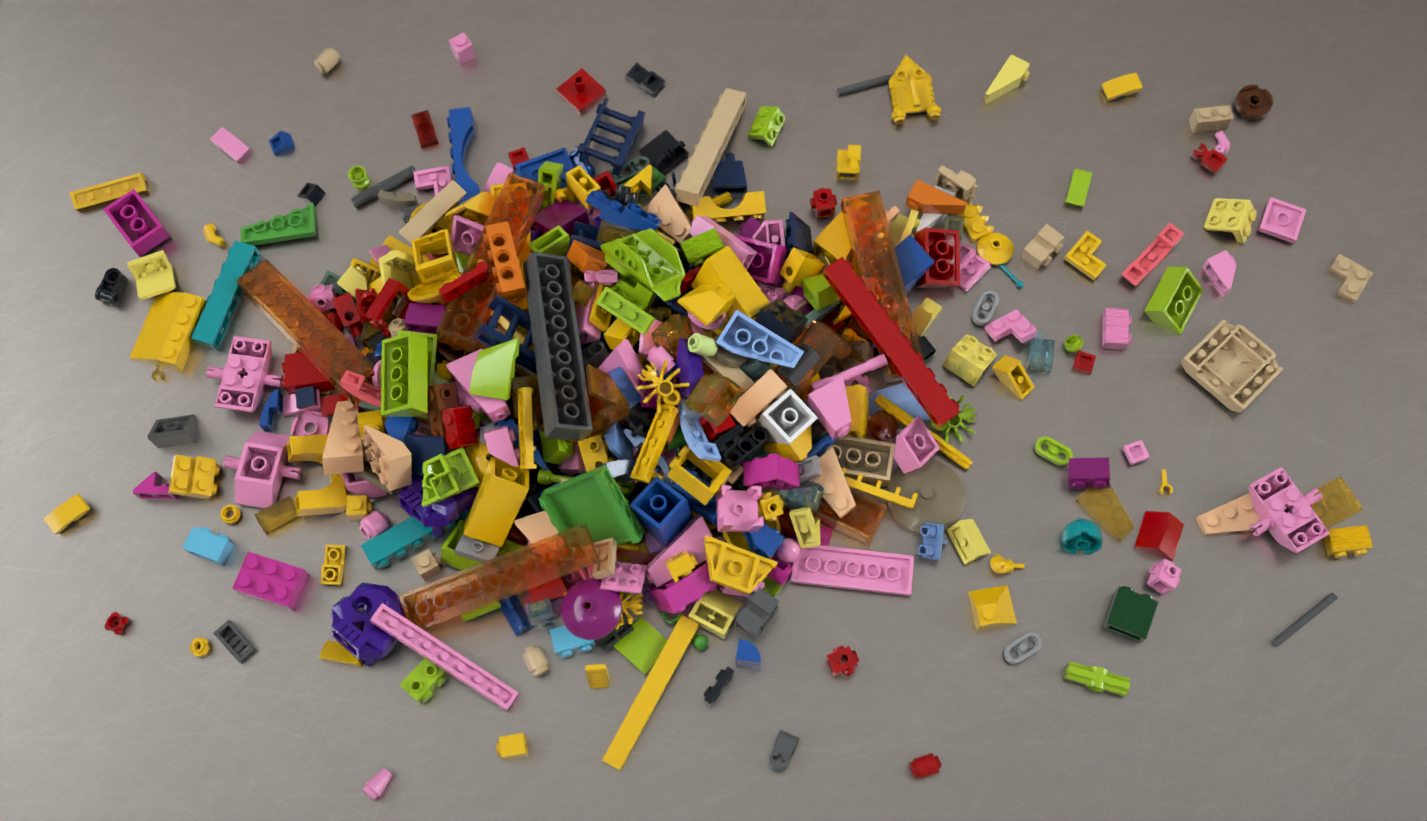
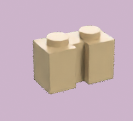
(1041, 248)

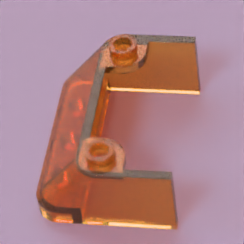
(825, 343)
(605, 403)

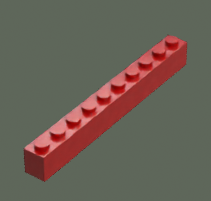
(890, 342)

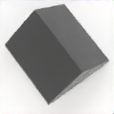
(173, 431)

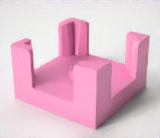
(738, 510)

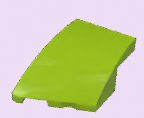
(634, 291)
(495, 370)
(447, 476)

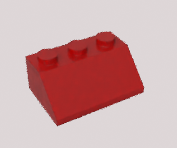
(944, 249)

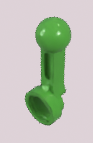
(700, 641)

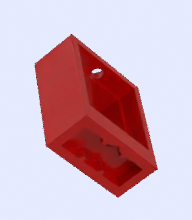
(382, 302)

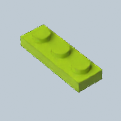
(625, 310)

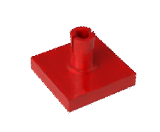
(581, 91)

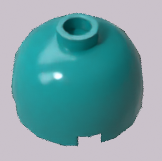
(1082, 536)

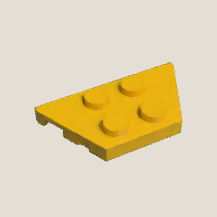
(735, 566)

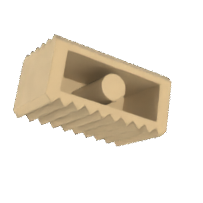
(1210, 119)

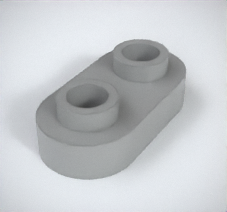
(985, 309)
(1022, 649)

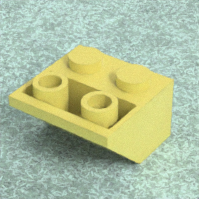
(715, 613)

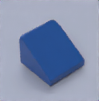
(281, 143)

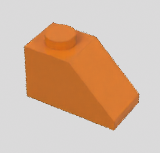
(586, 257)

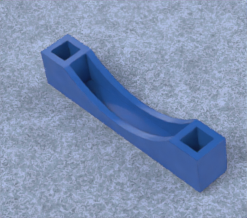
(462, 128)
(761, 543)

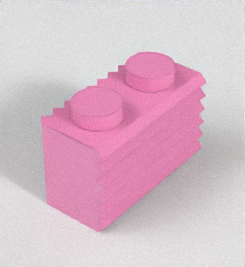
(1116, 328)

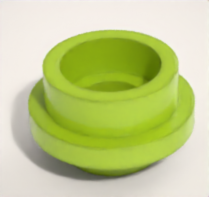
(1073, 343)

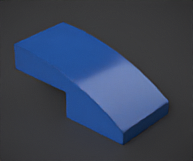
(272, 406)

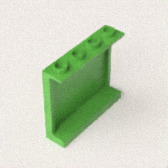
(593, 501)

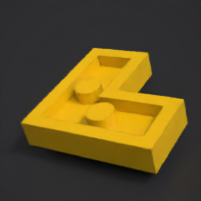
(1081, 256)

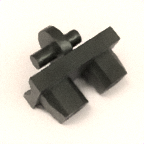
(616, 635)

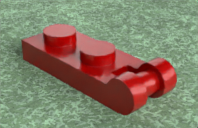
(464, 282)

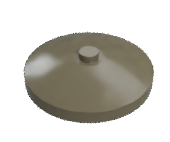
(938, 499)

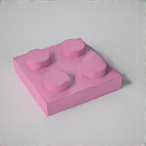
(1282, 220)

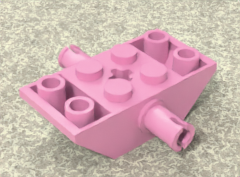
(245, 375)
(261, 469)
(1286, 511)

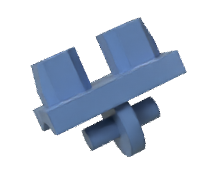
(932, 540)

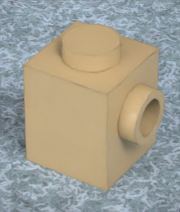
(427, 564)

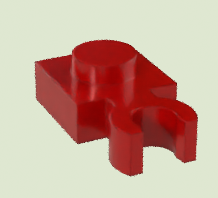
(1210, 159)
(688, 279)

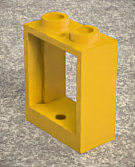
(438, 267)
(691, 484)

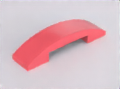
(1153, 255)
(355, 385)

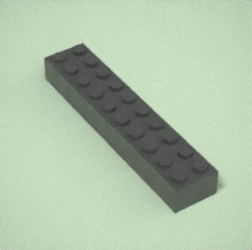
(557, 347)

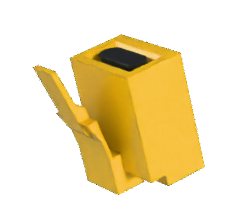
(849, 163)

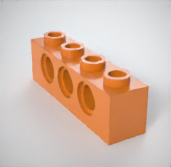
(501, 234)

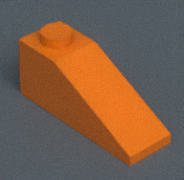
(932, 200)

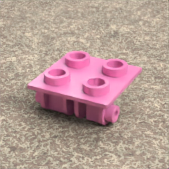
(626, 578)

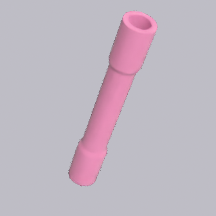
(869, 365)

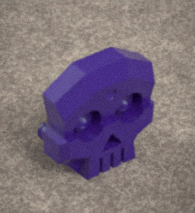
(437, 514)
(349, 621)

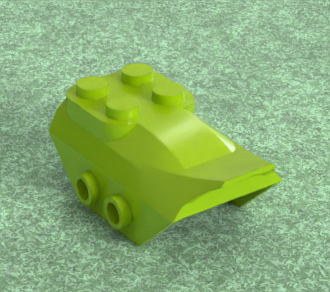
(649, 260)

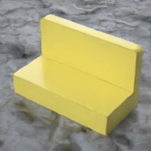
(968, 540)

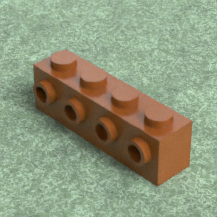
(441, 398)

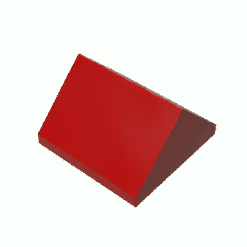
(1159, 534)

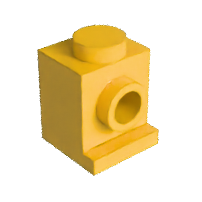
(681, 564)

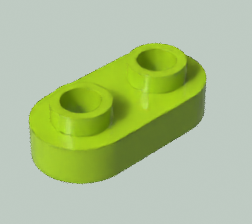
(1054, 449)

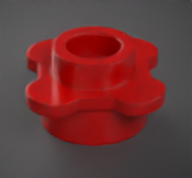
(112, 619)

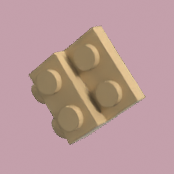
(962, 184)

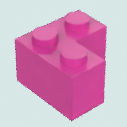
(771, 472)

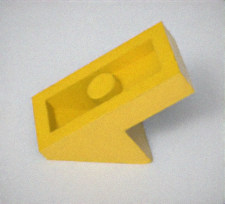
(642, 180)

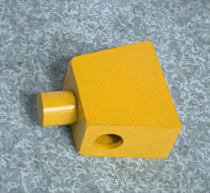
(799, 266)

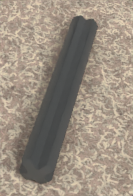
(385, 185)

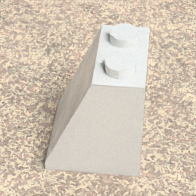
(786, 418)

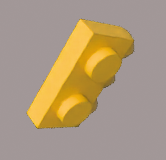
(974, 222)

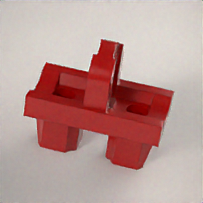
(364, 299)

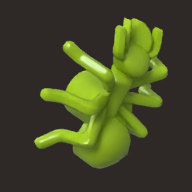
(964, 414)

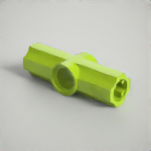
(1097, 678)

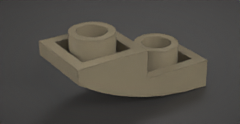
(400, 201)

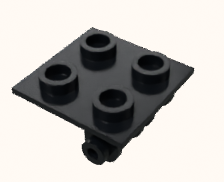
(664, 151)

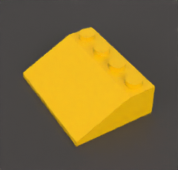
(168, 330)

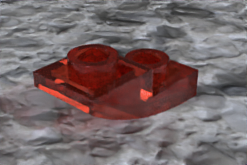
(424, 129)

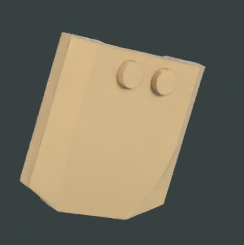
(1232, 365)

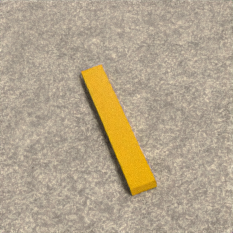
(650, 692)

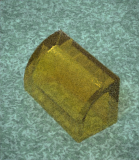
(278, 516)

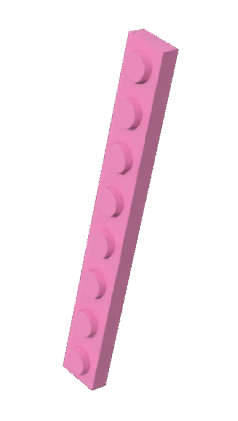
(444, 657)

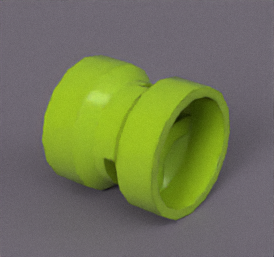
(359, 177)

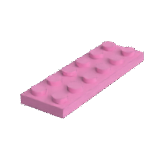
(854, 570)

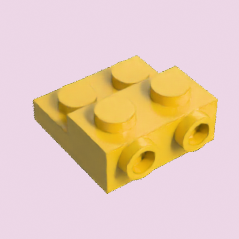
(193, 476)

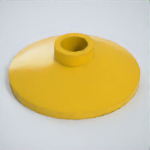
(993, 254)

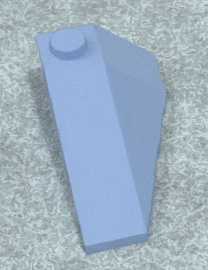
(752, 340)
(902, 398)

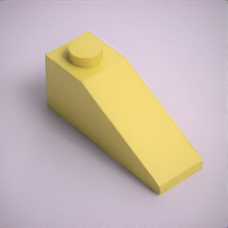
(1008, 78)

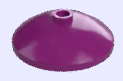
(599, 619)

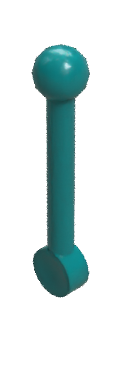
(1020, 284)

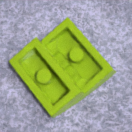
(641, 645)

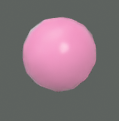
(788, 550)

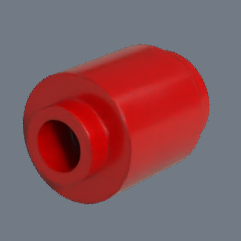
(925, 766)

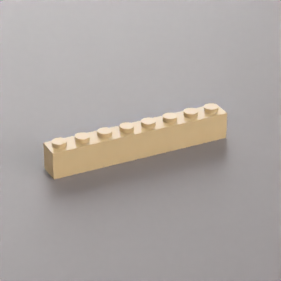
(711, 147)

